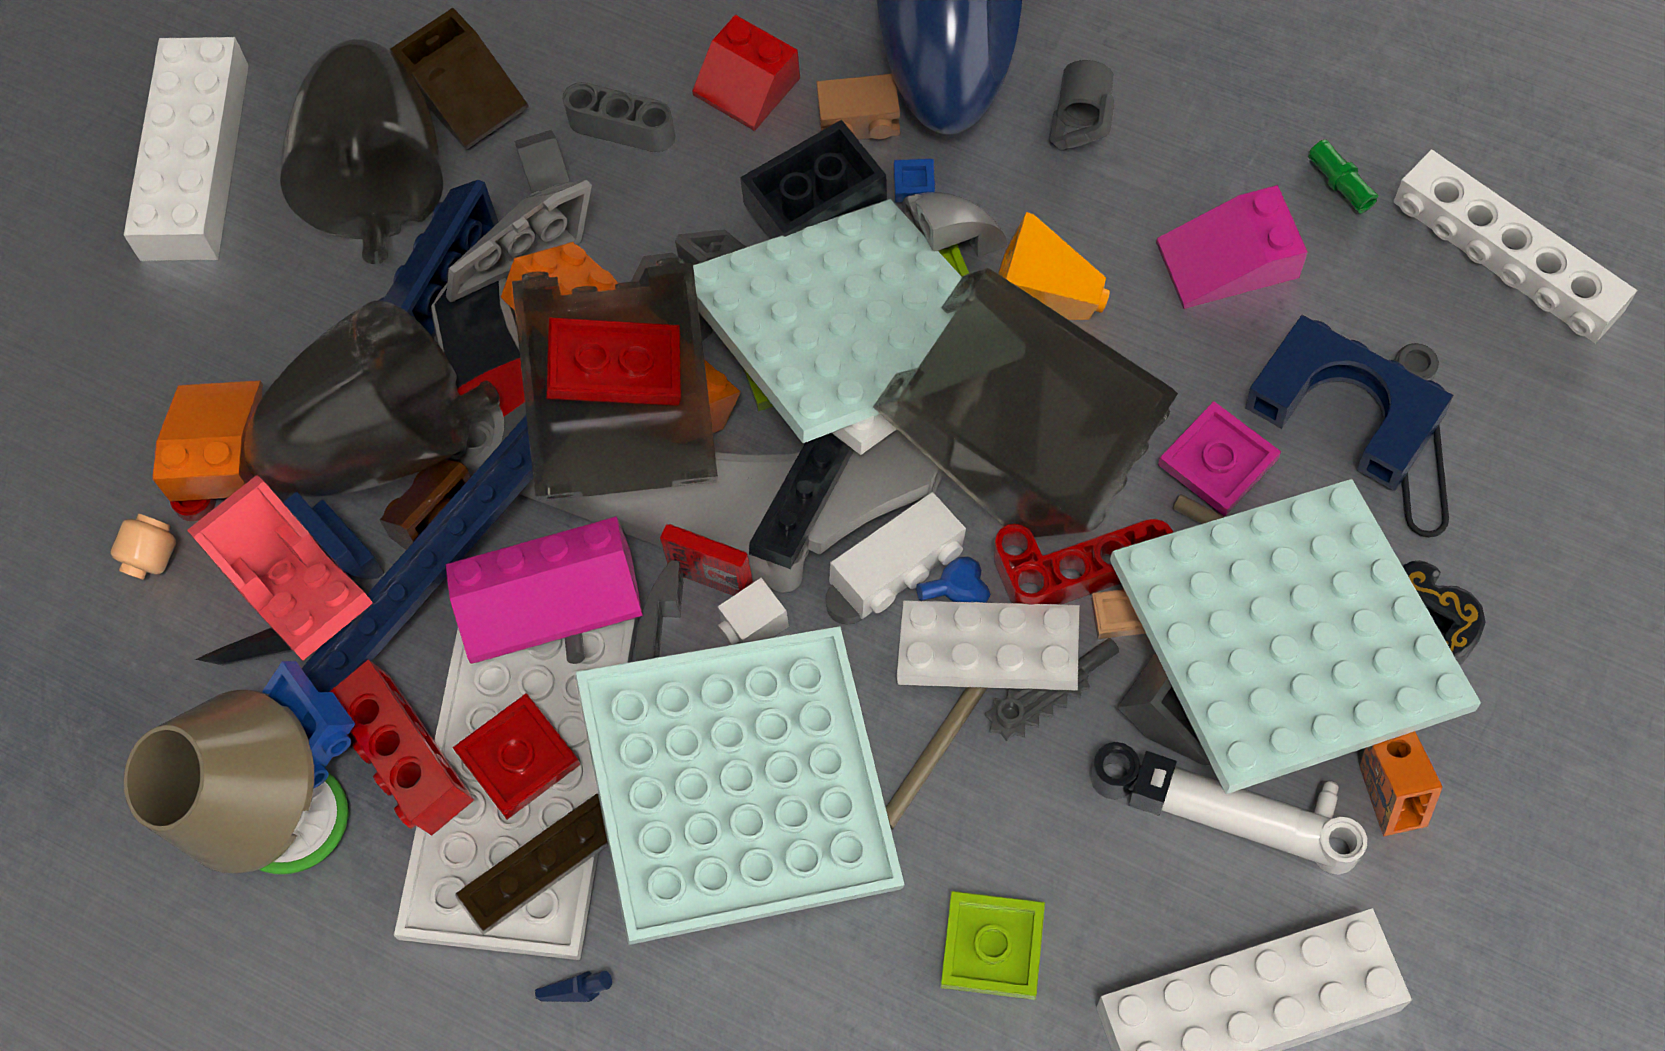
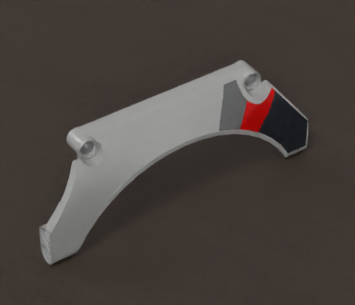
(484, 346)

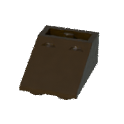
(460, 78)

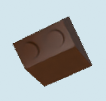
(421, 503)

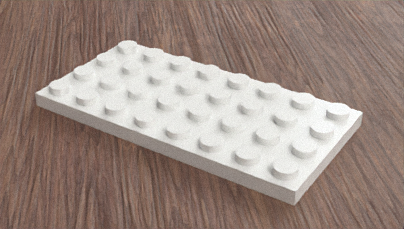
(480, 833)

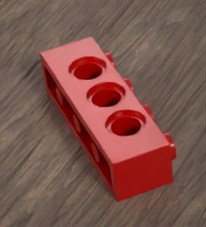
(439, 791)

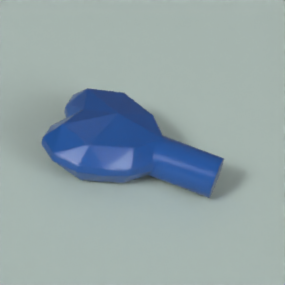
(958, 583)

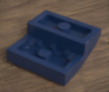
(335, 537)

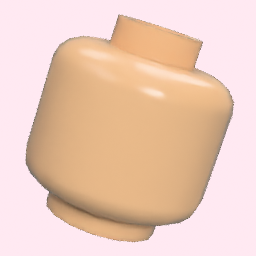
(143, 546)

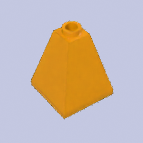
(1053, 271)

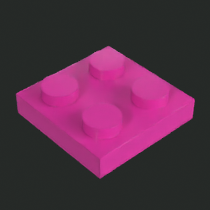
(1219, 458)

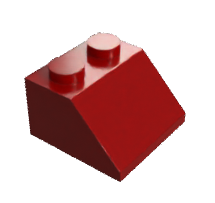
(746, 72)

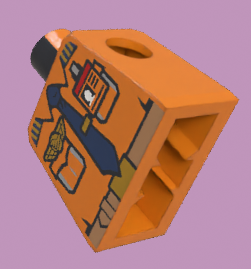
(1400, 783)

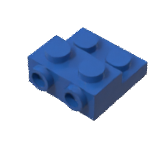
(318, 712)

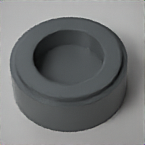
(1419, 360)
(839, 608)

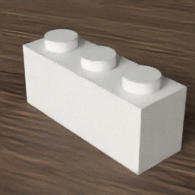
(898, 555)

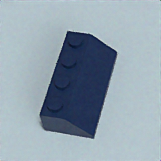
(454, 229)

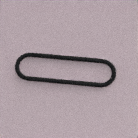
(1443, 494)

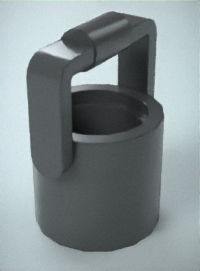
(1083, 104)

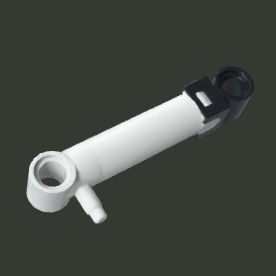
(1163, 787)

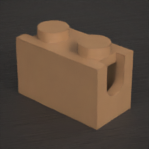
(863, 103)

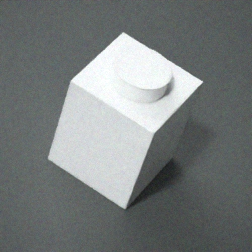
(752, 615)

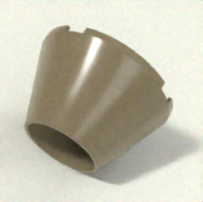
(224, 780)

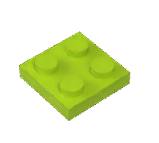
(993, 945)

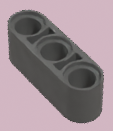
(619, 117)

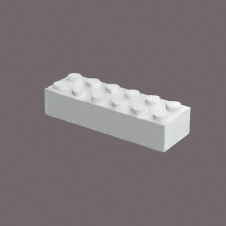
(187, 149)
(1264, 994)

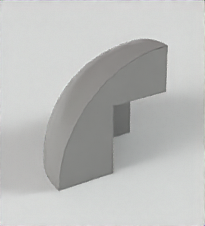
(951, 220)

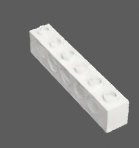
(1531, 243)

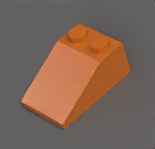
(203, 440)

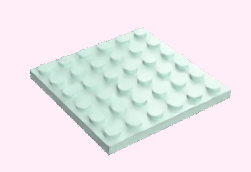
(829, 313)
(1292, 634)
(736, 784)

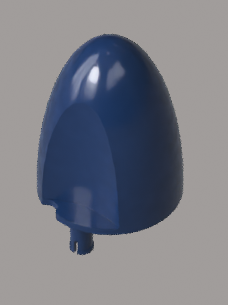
(949, 56)

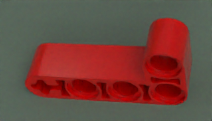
(1082, 557)

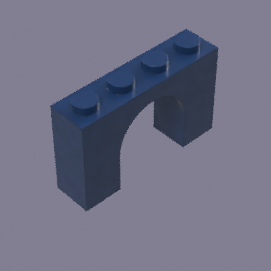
(1317, 356)

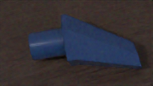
(578, 988)

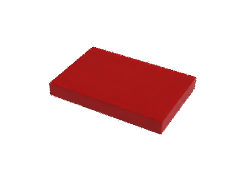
(613, 361)

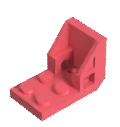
(279, 567)

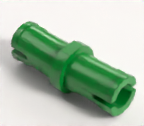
(1343, 176)

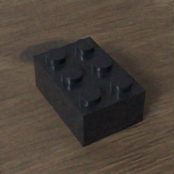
(813, 183)

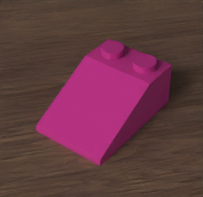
(1234, 249)

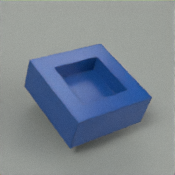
(913, 177)

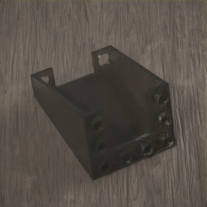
(1026, 409)
(615, 445)

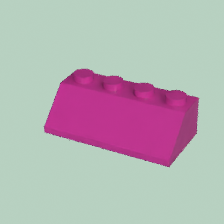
(543, 590)

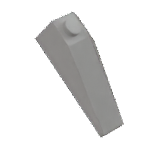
(535, 224)

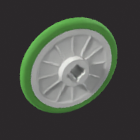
(316, 831)

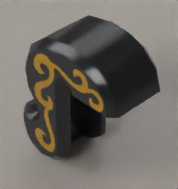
(1451, 607)

